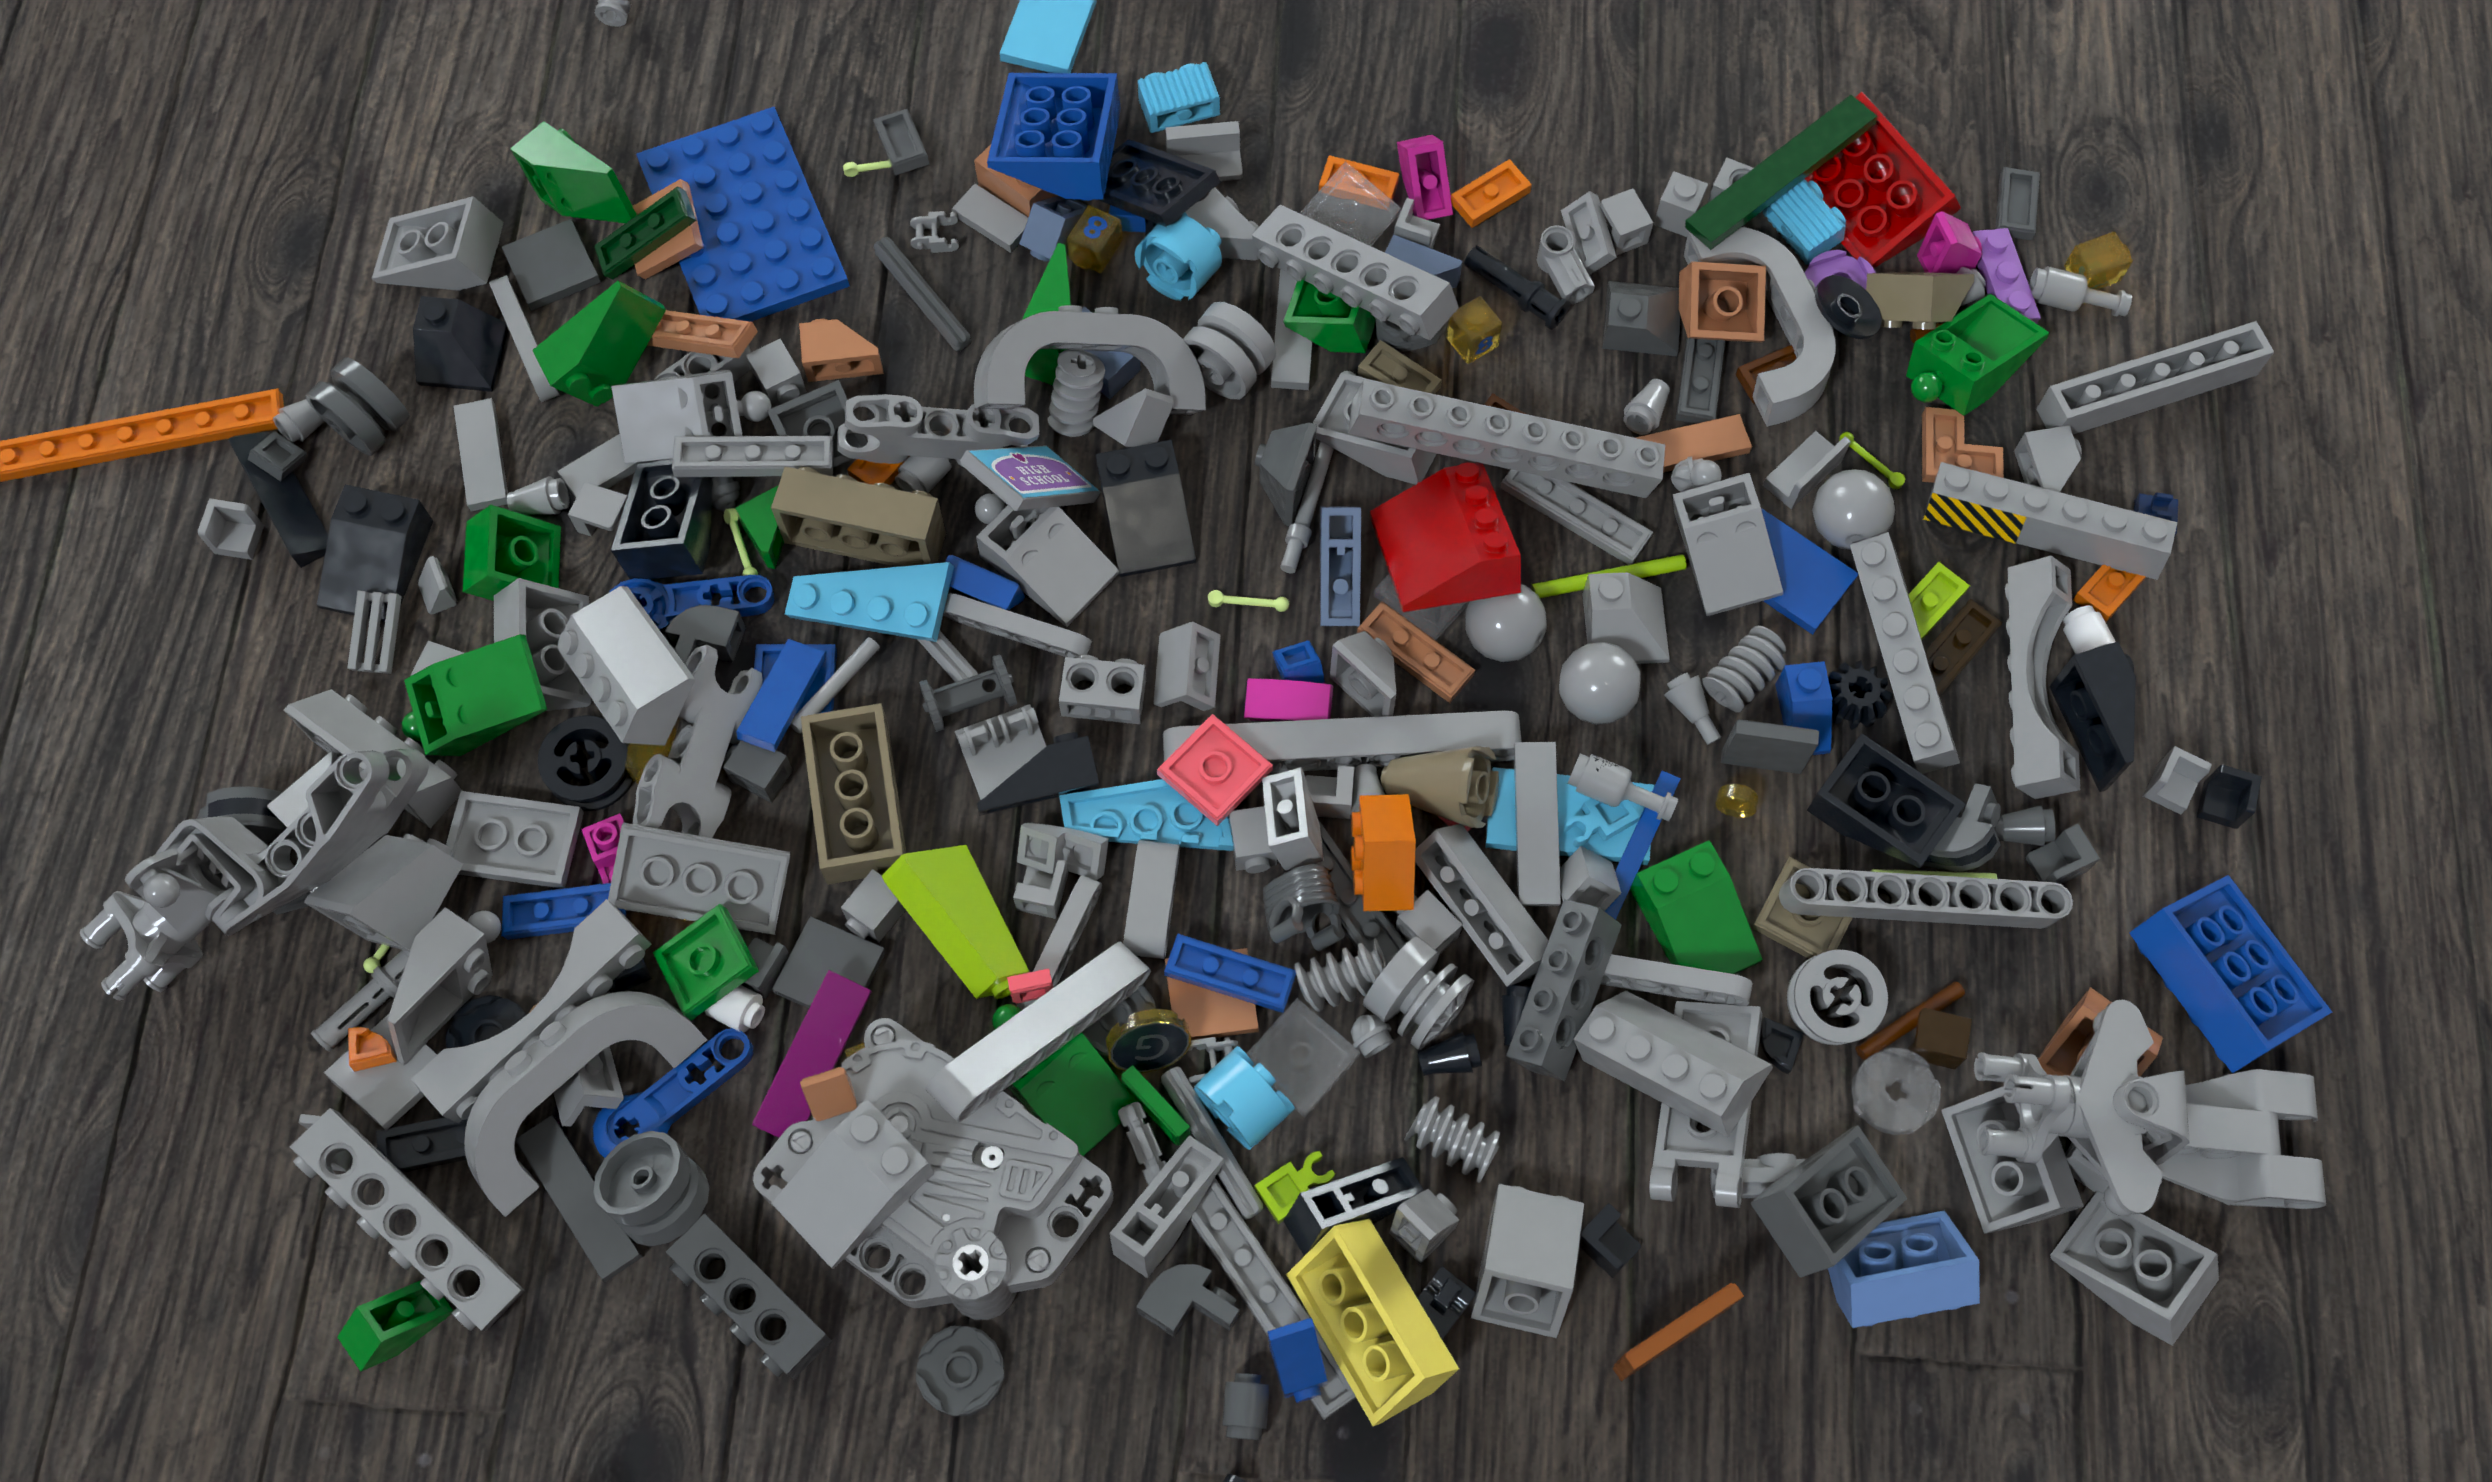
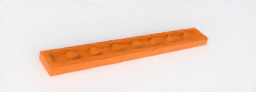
(139, 434)

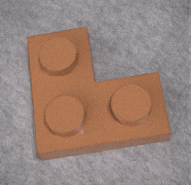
(1945, 443)

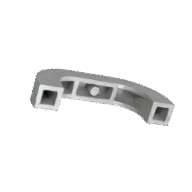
(1165, 354)
(1798, 386)
(548, 1064)

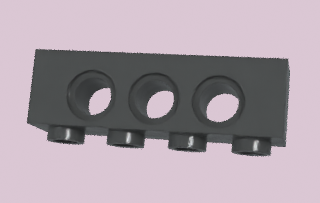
(1564, 989)
(708, 1243)

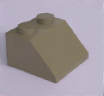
(1918, 297)

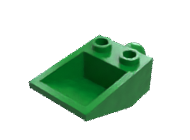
(571, 177)
(1972, 354)
(473, 697)
(1071, 1090)

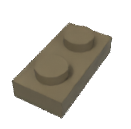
(1394, 368)

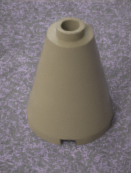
(1447, 783)

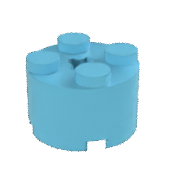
(1179, 257)
(1243, 1098)

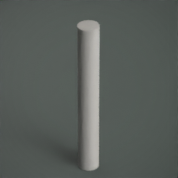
(836, 682)

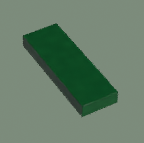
(645, 233)

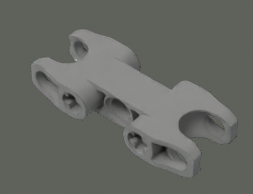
(905, 428)
(691, 771)

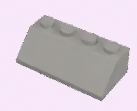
(627, 667)
(344, 728)
(1671, 1060)

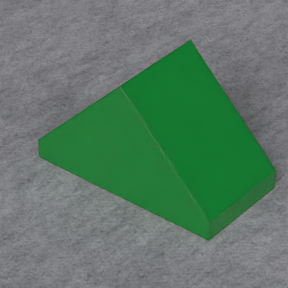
(762, 527)

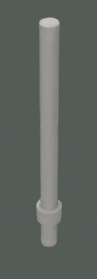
(1299, 532)

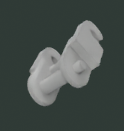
(933, 222)
(1211, 1046)

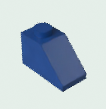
(1807, 700)

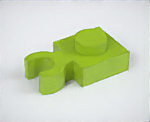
(1285, 1184)

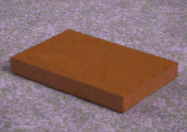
(1677, 1331)

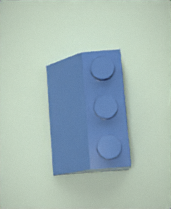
(1906, 1271)

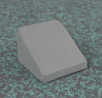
(436, 587)

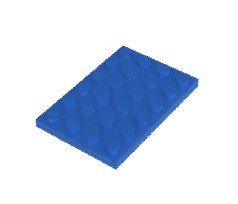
(753, 217)

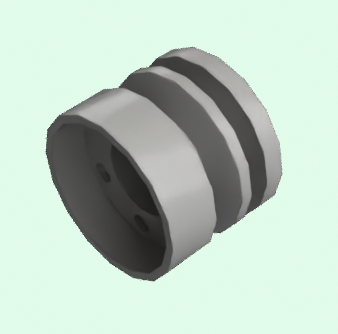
(1417, 992)

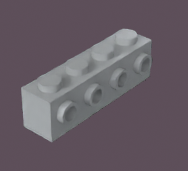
(1482, 903)

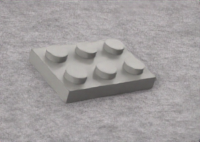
(514, 838)

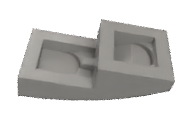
(1045, 844)

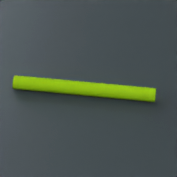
(1641, 570)

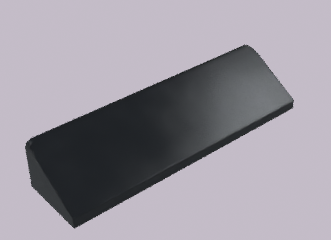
(285, 504)

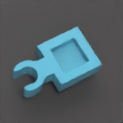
(1602, 819)

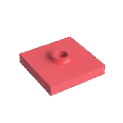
(1214, 769)

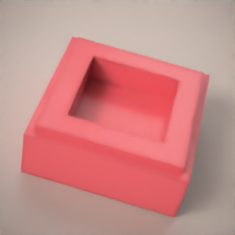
(1029, 985)

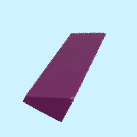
(812, 1051)

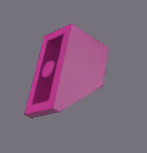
(1425, 176)
(1949, 246)

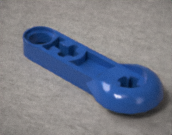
(669, 600)
(671, 1095)

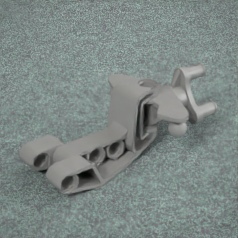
(230, 877)
(2137, 1130)

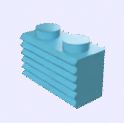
(1178, 97)
(1806, 221)

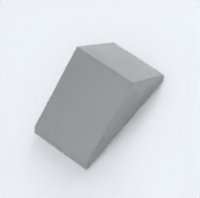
(1136, 419)

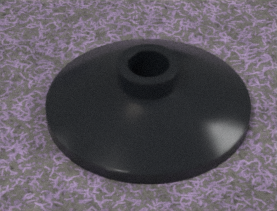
(1848, 307)

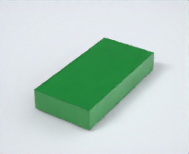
(1156, 1106)

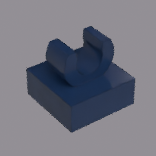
(2159, 505)

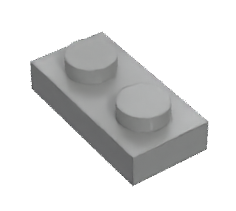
(1589, 231)

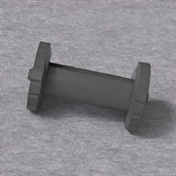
(967, 693)

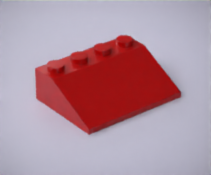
(1882, 192)
(1448, 540)

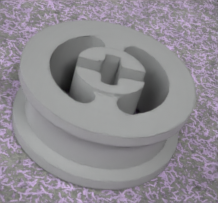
(1863, 1018)

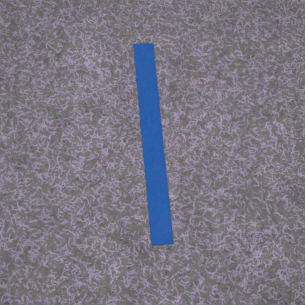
(1640, 842)

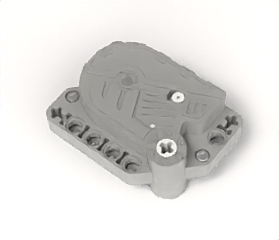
(994, 1194)

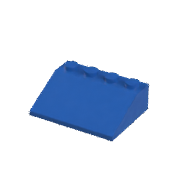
(1058, 132)
(2229, 973)

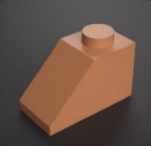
(836, 351)

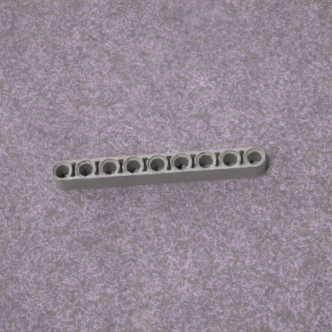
(1367, 740)

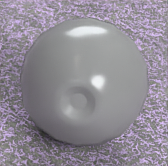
(1853, 508)
(1506, 625)
(1599, 683)

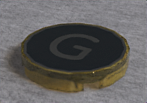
(1148, 1041)

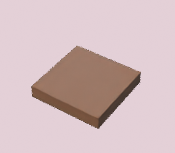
(676, 248)
(1211, 1012)

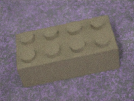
(858, 518)
(853, 792)

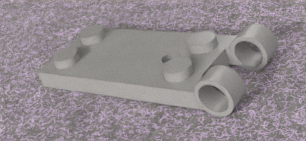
(1677, 1137)

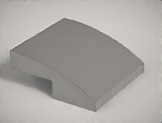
(384, 1090)

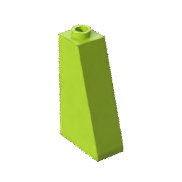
(958, 916)

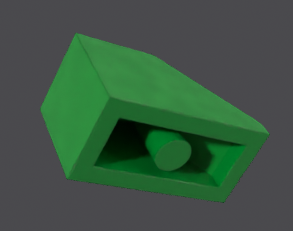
(391, 1324)

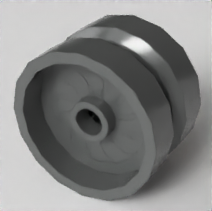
(357, 406)
(651, 1188)

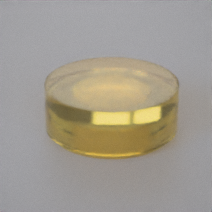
(1737, 800)

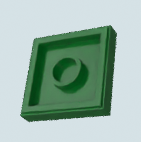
(705, 962)

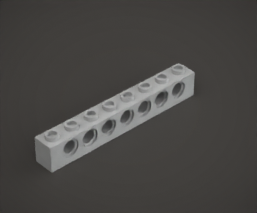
(1506, 439)

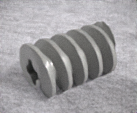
(1076, 392)
(1746, 668)
(1341, 976)
(1454, 1137)

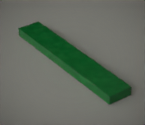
(1780, 172)

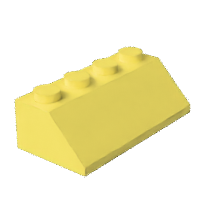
(1371, 1320)

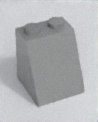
(389, 890)
(1528, 1261)

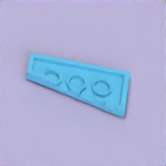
(881, 600)
(1144, 813)

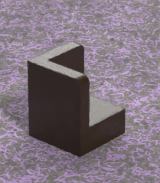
(1942, 1038)

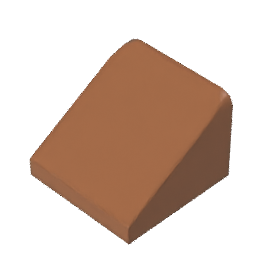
(829, 1094)

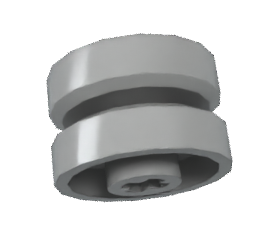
(1230, 349)

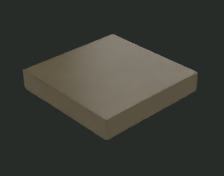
(1801, 933)

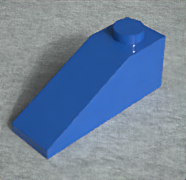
(1298, 1360)

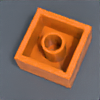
(1384, 852)

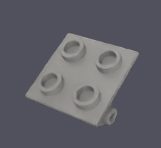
(1000, 746)

